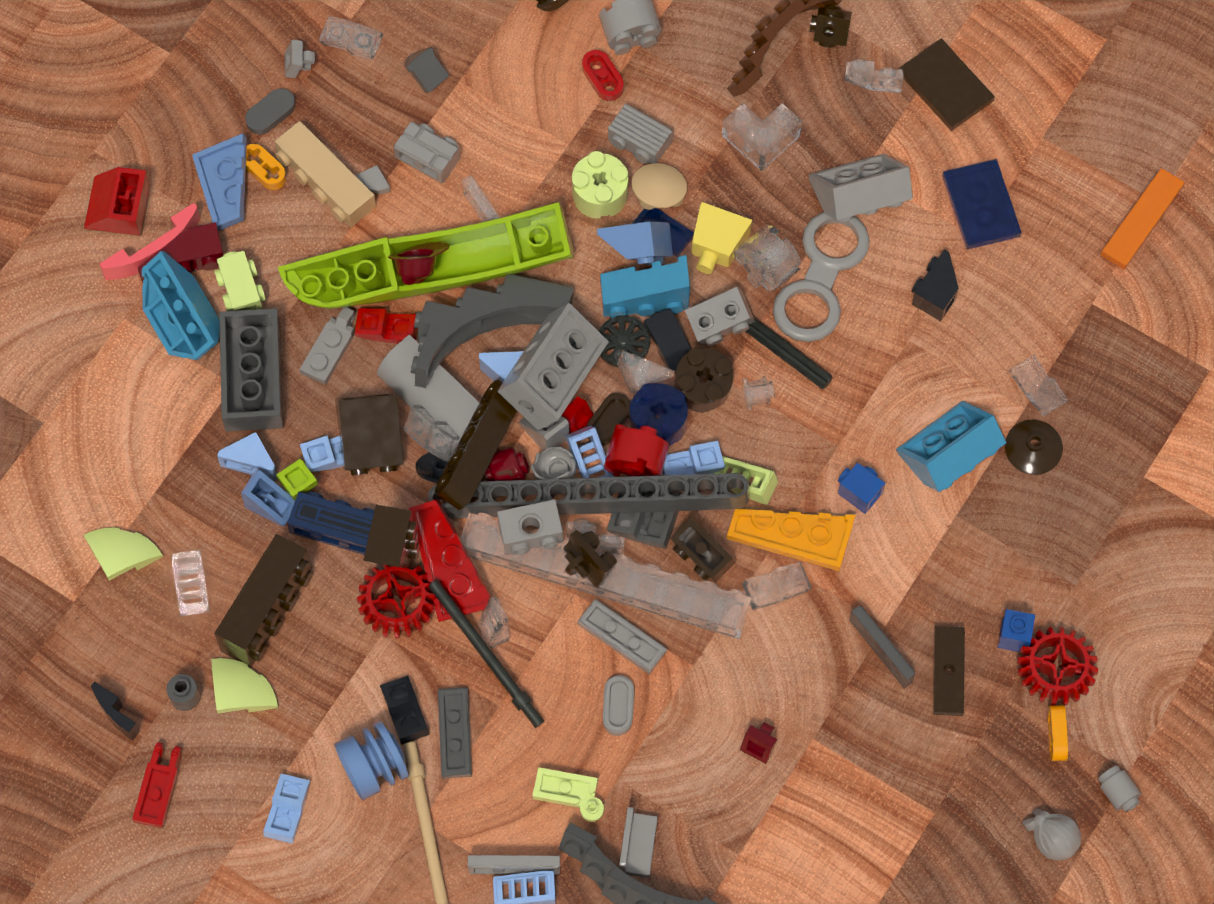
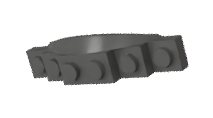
(608, 877)

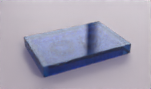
(981, 204)

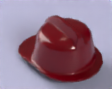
(418, 261)

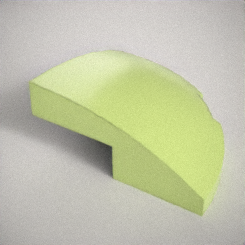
(121, 550)
(240, 687)

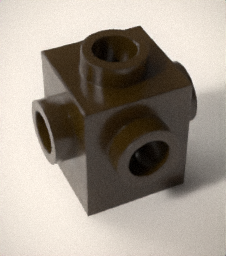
(830, 26)

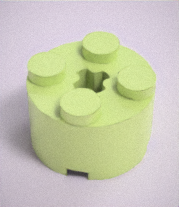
(599, 185)

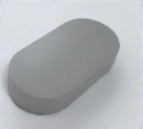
(618, 705)

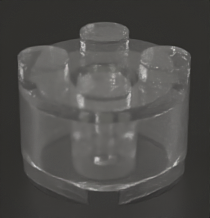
(768, 259)

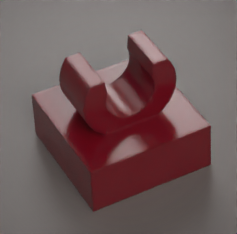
(759, 742)

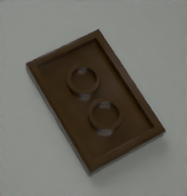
(946, 84)

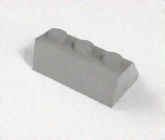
(862, 187)

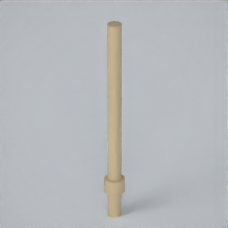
(416, 776)

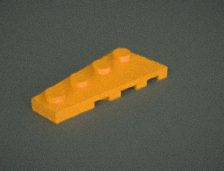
(804, 537)

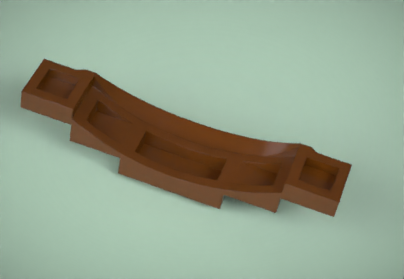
(763, 36)

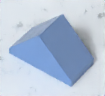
(267, 498)

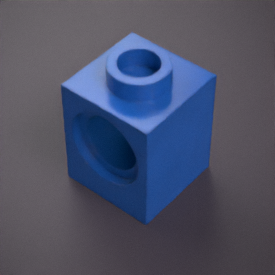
(1015, 630)

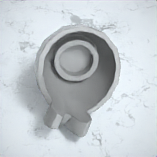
(1054, 834)

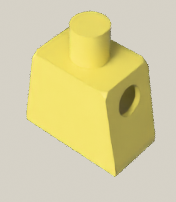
(718, 236)

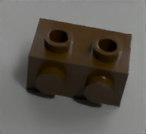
(703, 550)

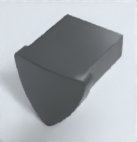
(426, 69)

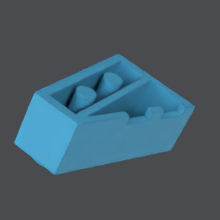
(646, 290)

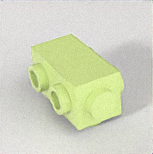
(237, 277)

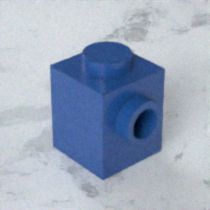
(860, 487)

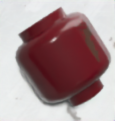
(508, 465)

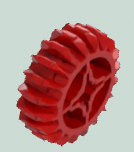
(386, 603)
(1046, 666)

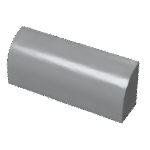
(442, 398)

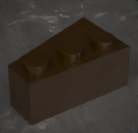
(392, 537)

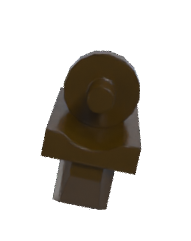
(585, 559)

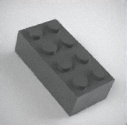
(251, 370)

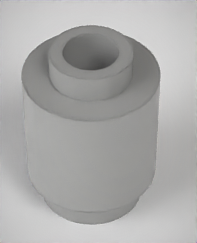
(1119, 789)

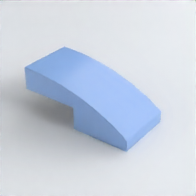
(322, 454)
(699, 459)
(286, 808)

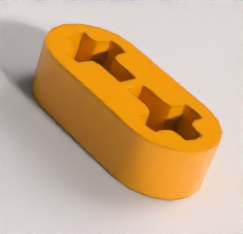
(268, 162)
(1057, 733)

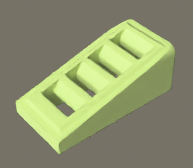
(760, 475)

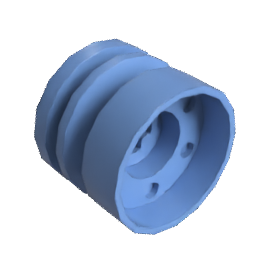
(371, 760)

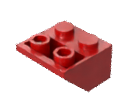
(118, 201)

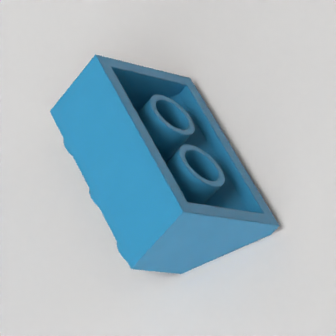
(952, 445)

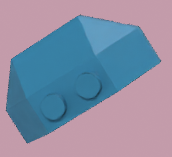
(178, 308)

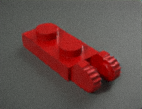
(157, 788)

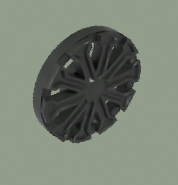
(624, 339)

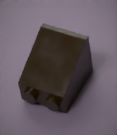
(369, 433)

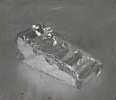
(185, 559)
(494, 624)

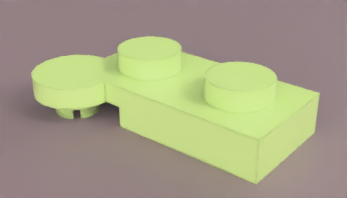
(569, 790)

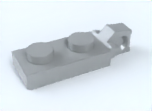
(329, 347)

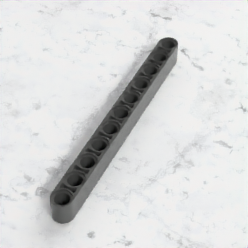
(604, 489)

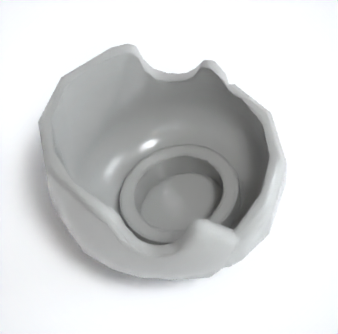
(554, 464)

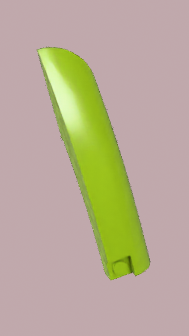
(475, 255)

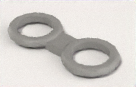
(820, 279)

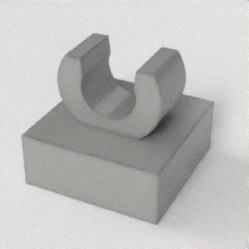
(297, 59)

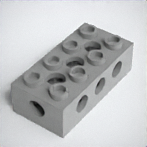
(564, 336)

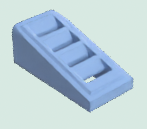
(595, 443)
(524, 878)

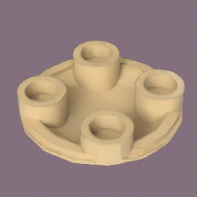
(659, 186)

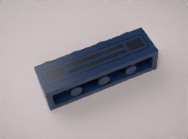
(330, 522)

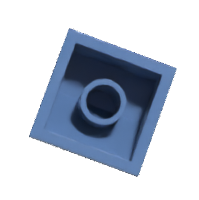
(640, 241)

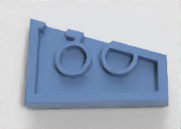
(223, 180)

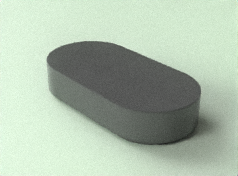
(270, 111)

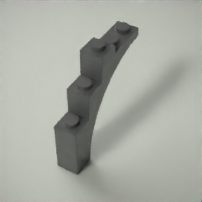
(479, 311)

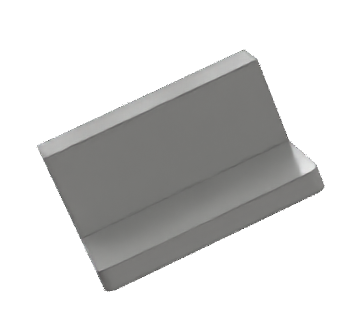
(638, 844)

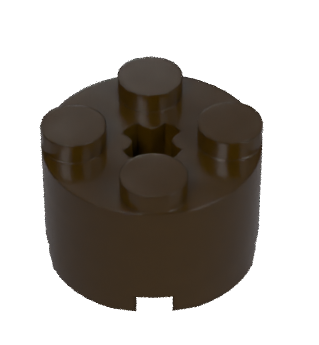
(708, 364)

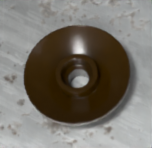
(1029, 458)

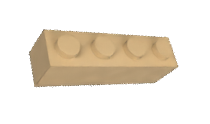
(324, 174)

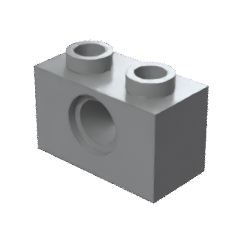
(542, 515)

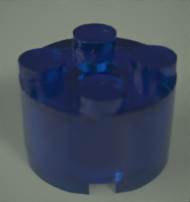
(662, 401)

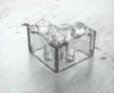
(761, 139)

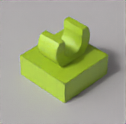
(297, 479)

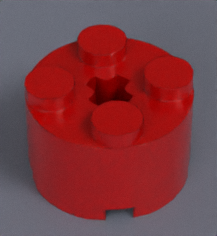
(636, 452)

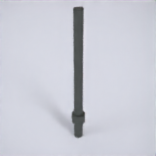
(521, 700)

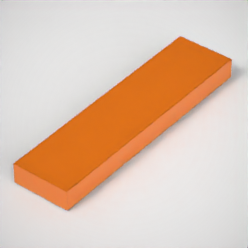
(1142, 218)

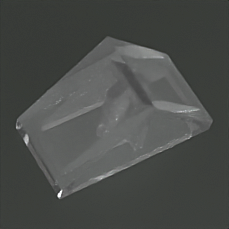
(640, 371)

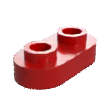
(604, 76)

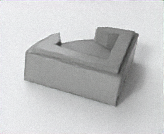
(374, 180)

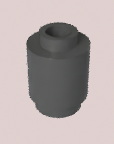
(183, 700)

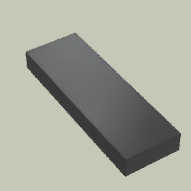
(882, 646)
(454, 733)

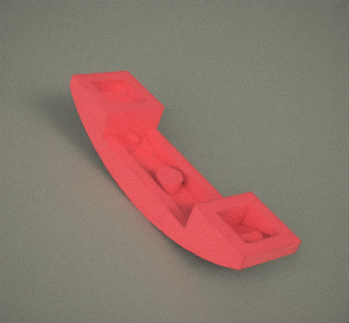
(123, 266)

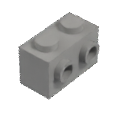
(720, 316)

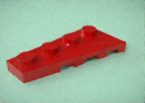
(448, 560)

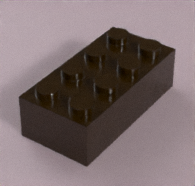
(264, 600)

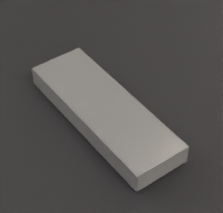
(622, 636)
(512, 864)

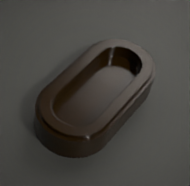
(611, 412)

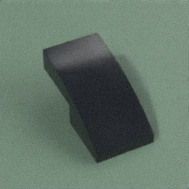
(668, 338)
(111, 706)
(404, 710)

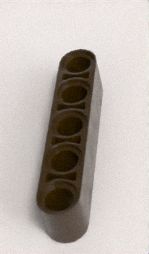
(476, 448)

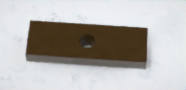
(948, 654)

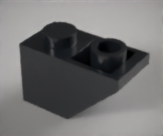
(938, 289)

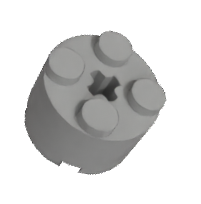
(630, 25)

